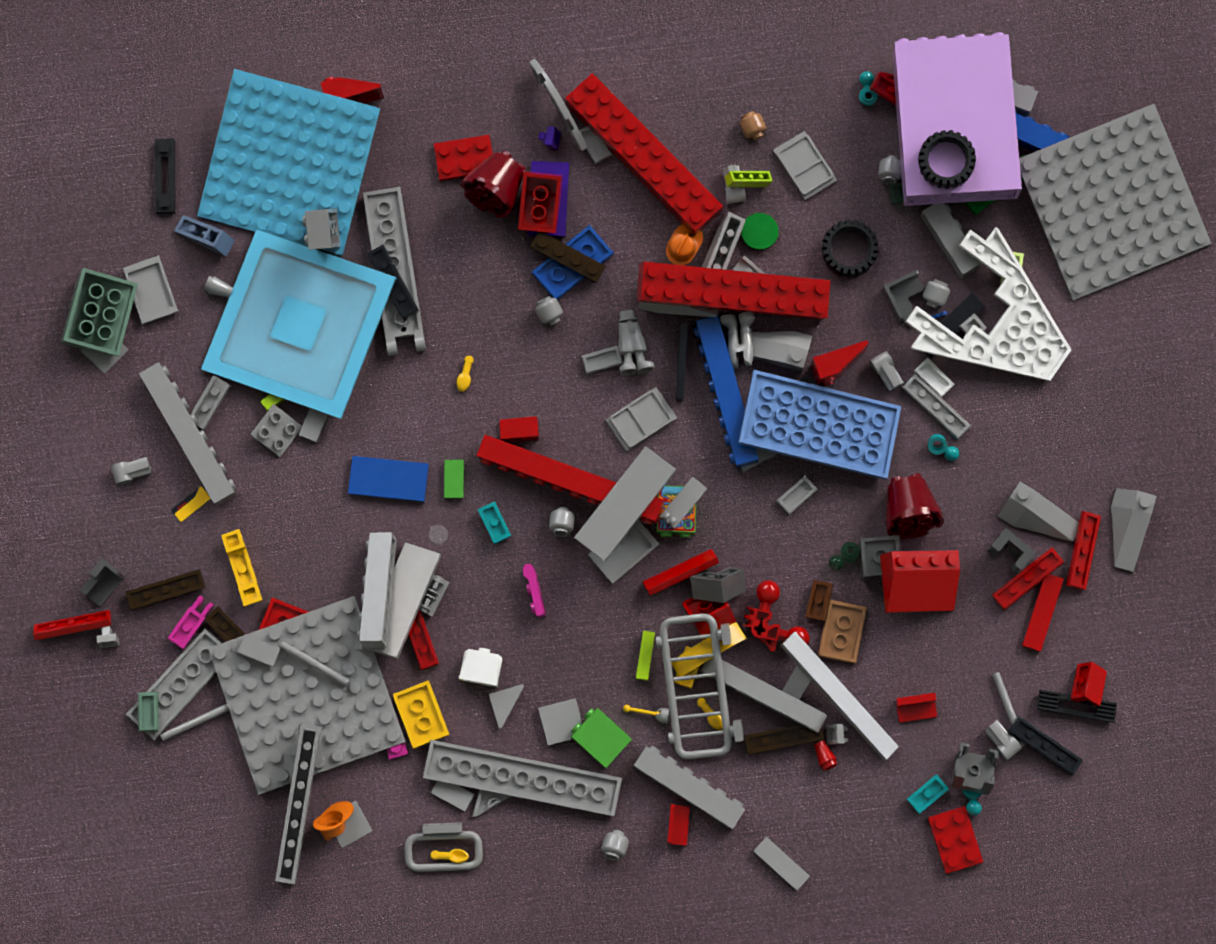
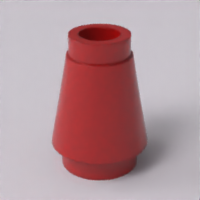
(825, 756)

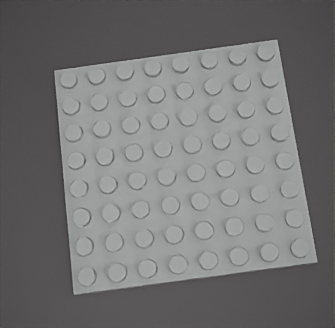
(1113, 201)
(275, 701)

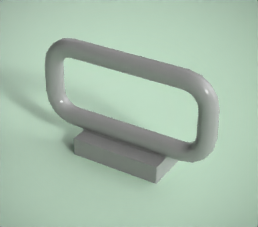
(443, 831)

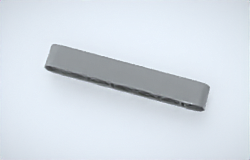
(768, 696)

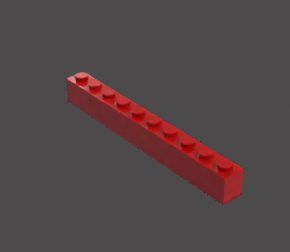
(554, 473)

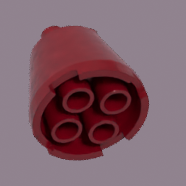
(494, 184)
(911, 508)

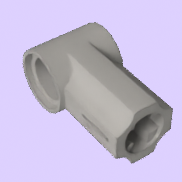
(733, 194)
(884, 367)
(125, 472)
(1006, 744)

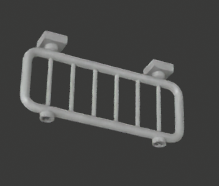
(716, 635)

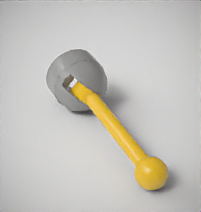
(661, 714)

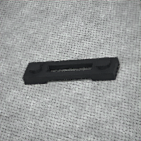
(165, 149)
(1049, 702)

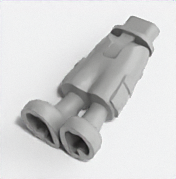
(631, 342)

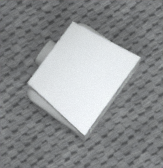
(481, 667)

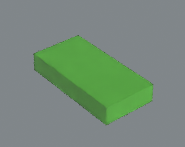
(454, 479)

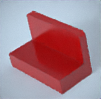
(519, 429)
(1089, 683)
(916, 707)
(678, 825)

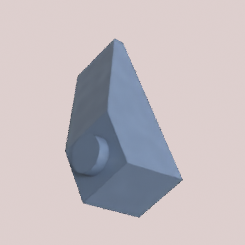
(205, 235)

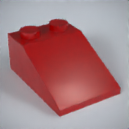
(352, 89)
(540, 202)
(833, 364)

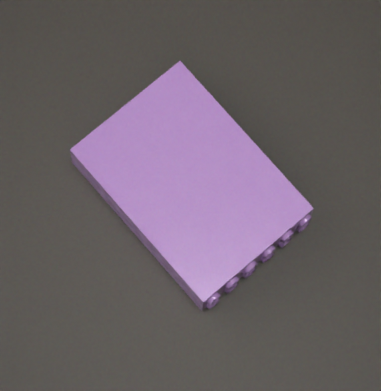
(960, 88)

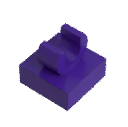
(551, 138)

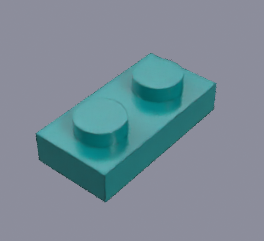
(494, 523)
(927, 794)

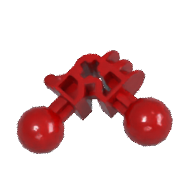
(768, 593)

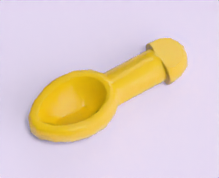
(463, 380)
(714, 721)
(454, 856)

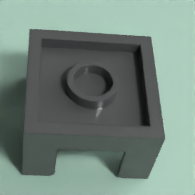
(1014, 546)
(870, 553)
(974, 771)

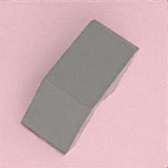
(797, 683)

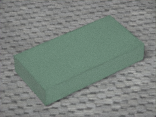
(148, 711)

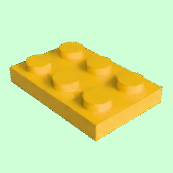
(421, 714)

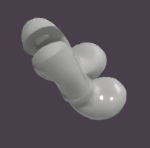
(731, 322)

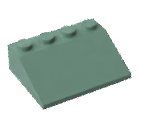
(99, 312)

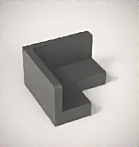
(898, 294)
(102, 582)
(718, 586)

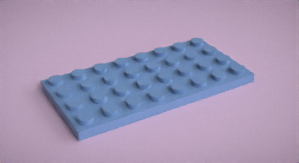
(819, 425)

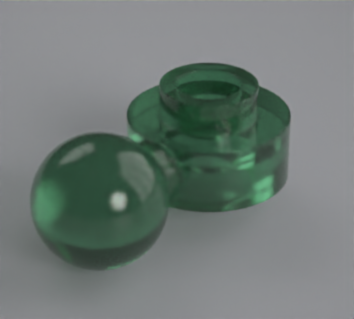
(836, 562)

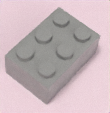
(321, 229)

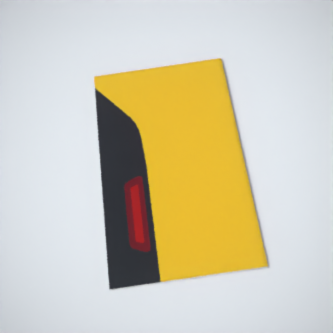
(191, 504)

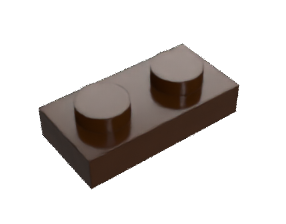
(819, 600)

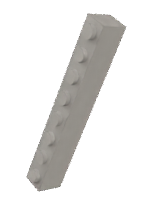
(186, 432)
(298, 804)

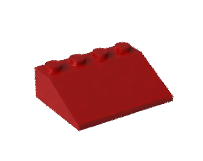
(920, 580)

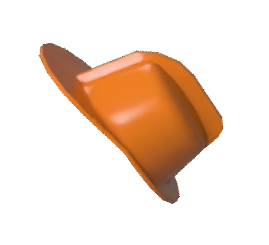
(683, 246)
(333, 819)

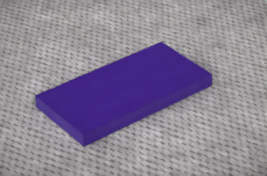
(558, 168)

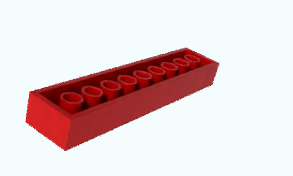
(643, 154)
(733, 290)

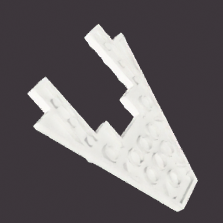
(1023, 338)

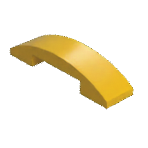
(242, 567)
(705, 647)

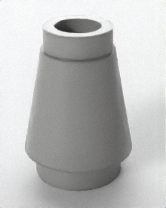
(217, 287)

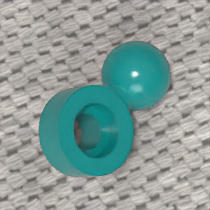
(866, 79)
(951, 453)
(973, 807)

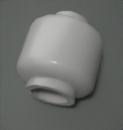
(890, 170)
(936, 293)
(548, 310)
(561, 522)
(614, 845)

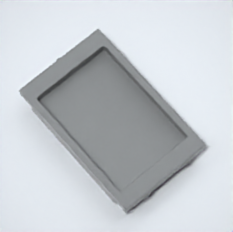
(805, 165)
(153, 291)
(641, 419)
(628, 553)

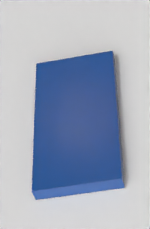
(558, 279)
(388, 479)

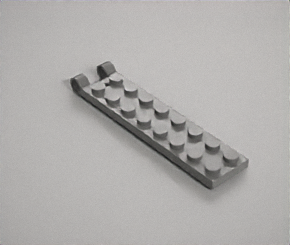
(389, 228)

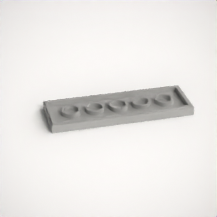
(625, 503)
(410, 583)
(181, 681)

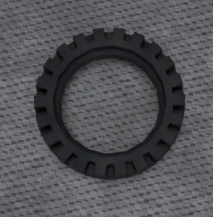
(963, 143)
(839, 268)

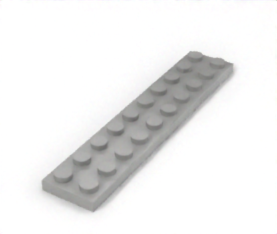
(522, 778)

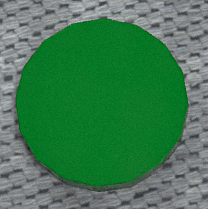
(759, 231)

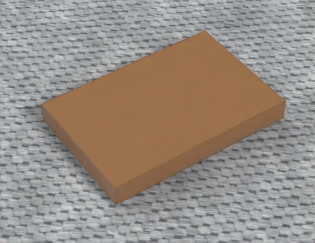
(842, 632)

